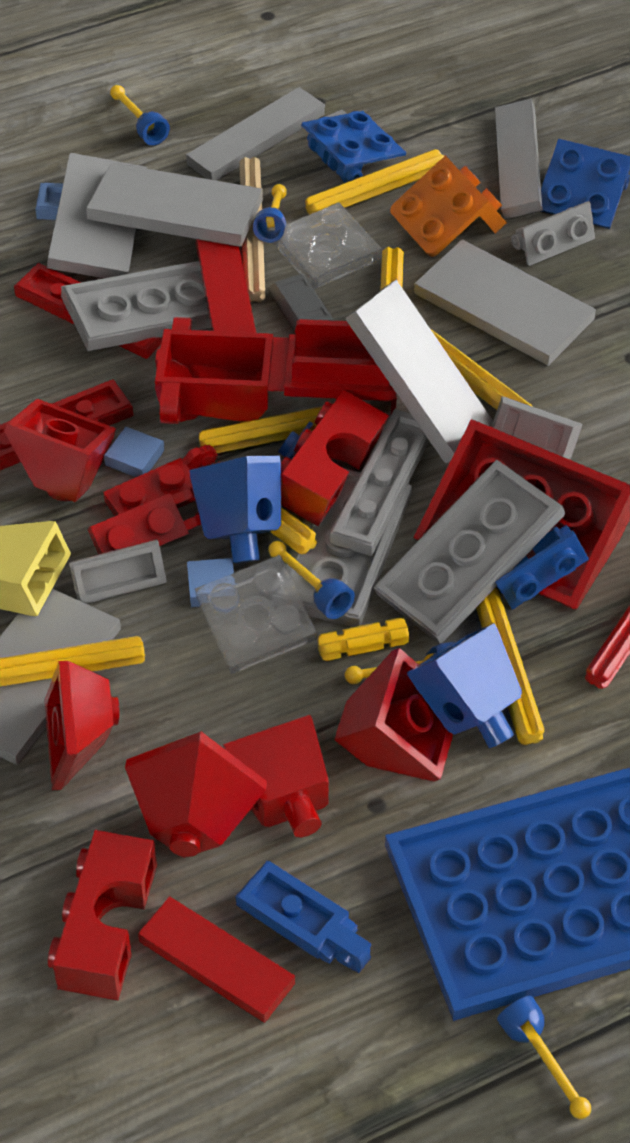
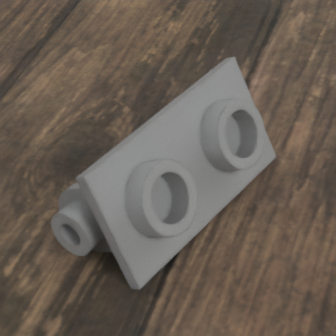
(555, 233)

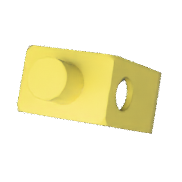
(30, 565)

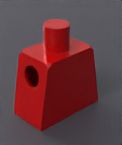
(295, 774)

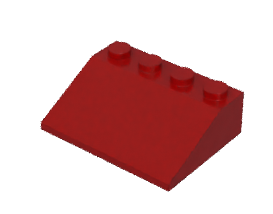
(592, 501)

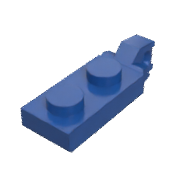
(304, 917)

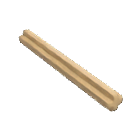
(252, 246)

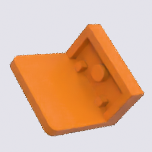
(444, 206)

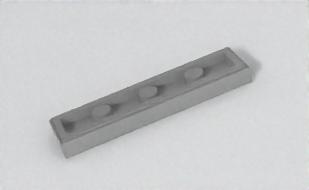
(255, 134)
(518, 159)
(380, 485)

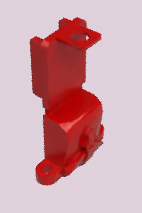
(235, 371)

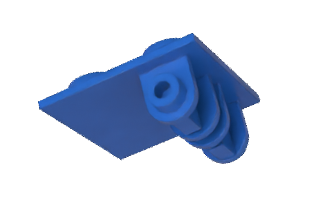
(349, 142)
(583, 175)

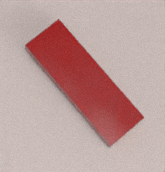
(217, 959)

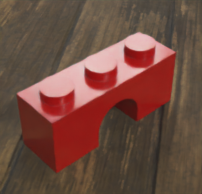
(343, 433)
(111, 875)

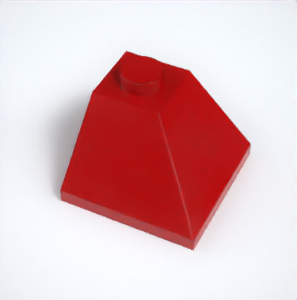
(59, 448)
(77, 719)
(393, 725)
(193, 793)

